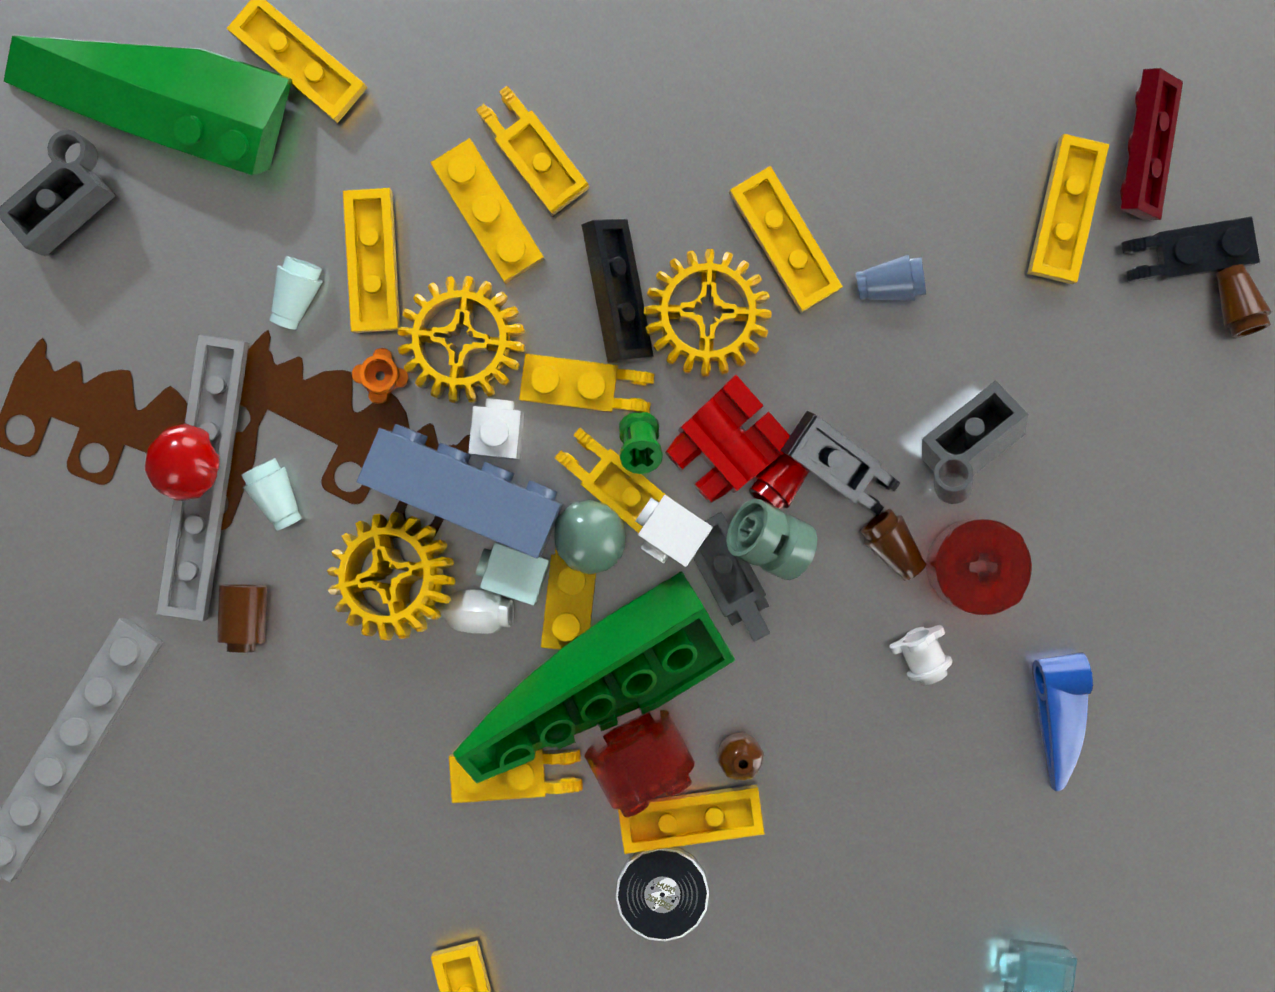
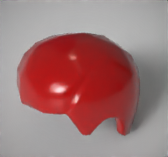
(182, 462)

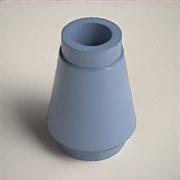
(893, 280)

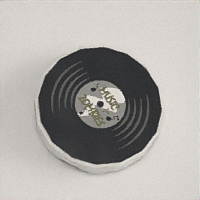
(662, 893)

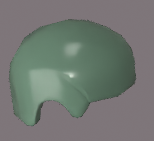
(589, 536)

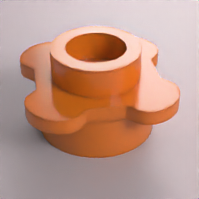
(380, 362)

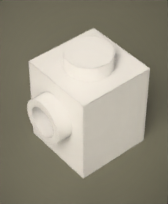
(497, 430)
(671, 531)

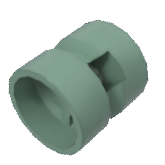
(771, 539)

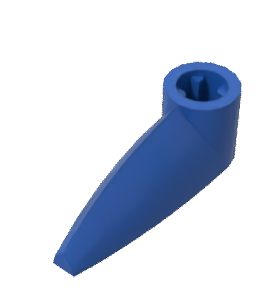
(1062, 703)

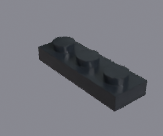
(617, 290)

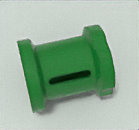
(640, 447)

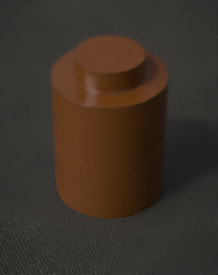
(242, 616)

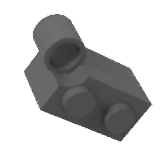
(57, 197)
(972, 439)

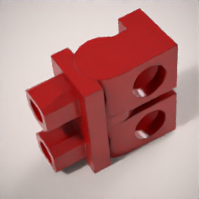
(724, 444)

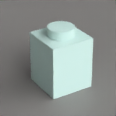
(512, 573)

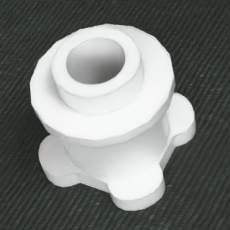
(923, 654)

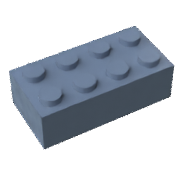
(460, 492)

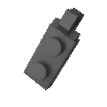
(731, 580)

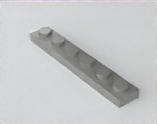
(198, 522)
(72, 742)

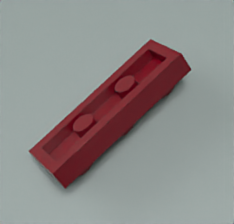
(1151, 144)

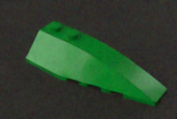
(160, 94)
(618, 665)

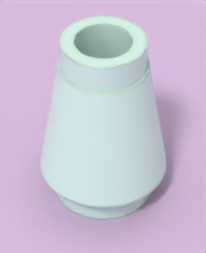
(294, 291)
(272, 493)

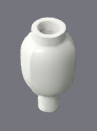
(477, 611)

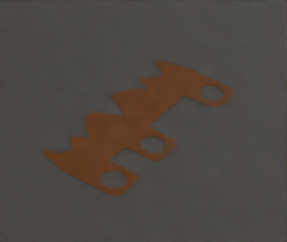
(326, 409)
(106, 416)

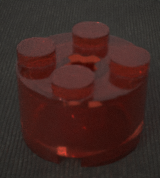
(1006, 566)
(641, 762)

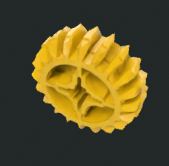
(685, 312)
(463, 317)
(386, 558)

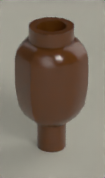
(737, 748)

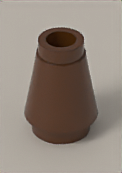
(1241, 302)
(893, 543)

